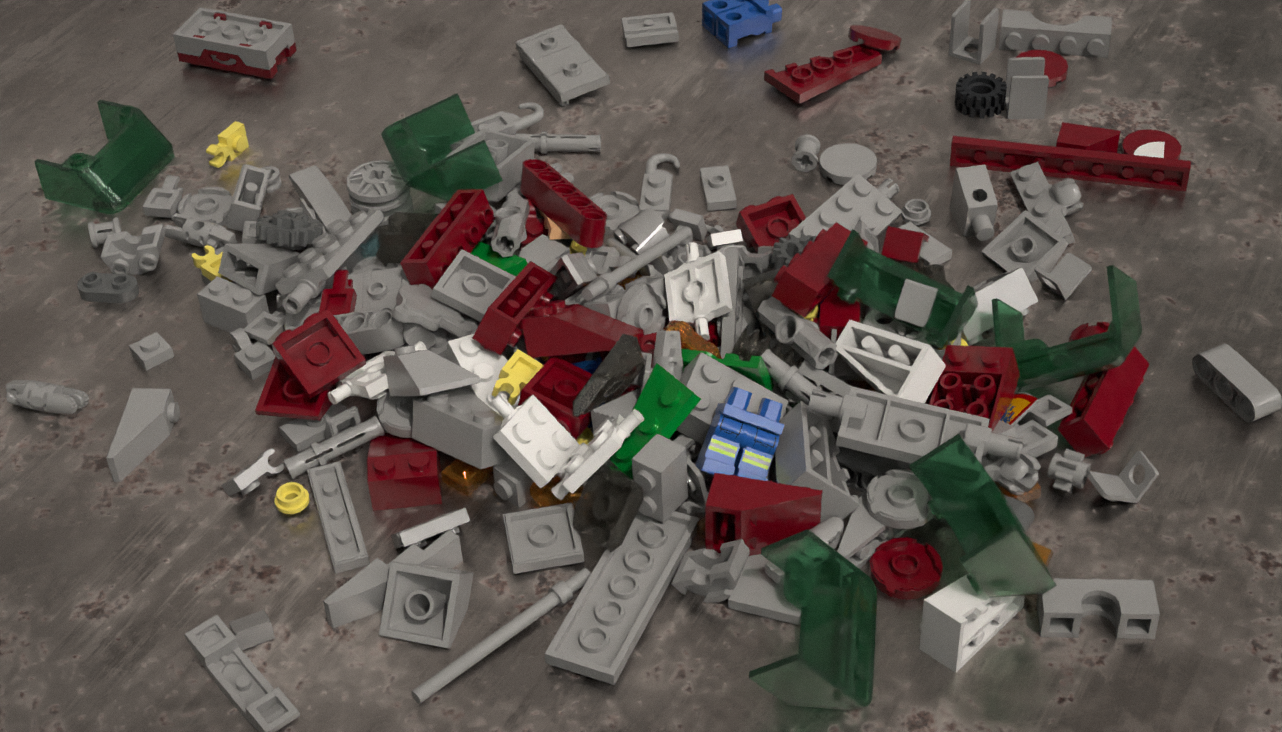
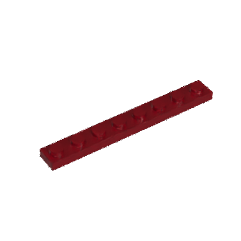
(1072, 163)

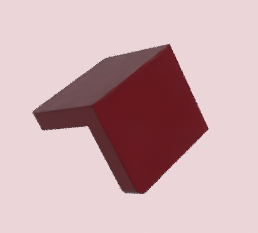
(903, 244)

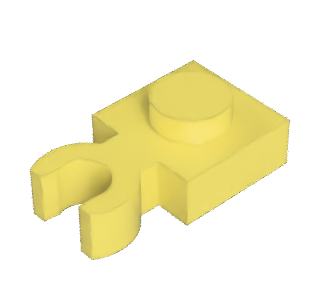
(231, 144)
(209, 263)
(516, 375)

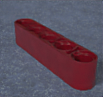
(563, 203)

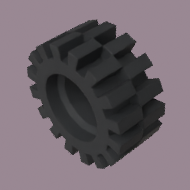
(980, 95)

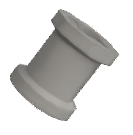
(806, 150)
(99, 231)

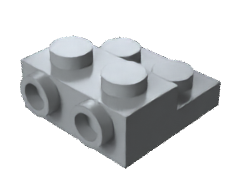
(471, 285)

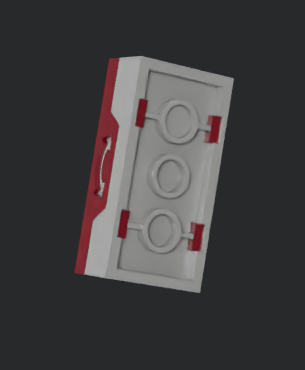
(235, 42)

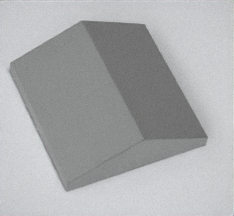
(1026, 245)

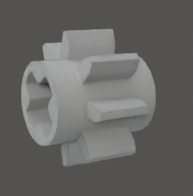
(1068, 470)

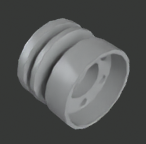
(380, 187)

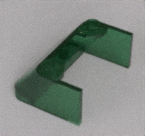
(424, 140)
(117, 171)
(879, 281)
(1048, 365)
(993, 539)
(835, 631)

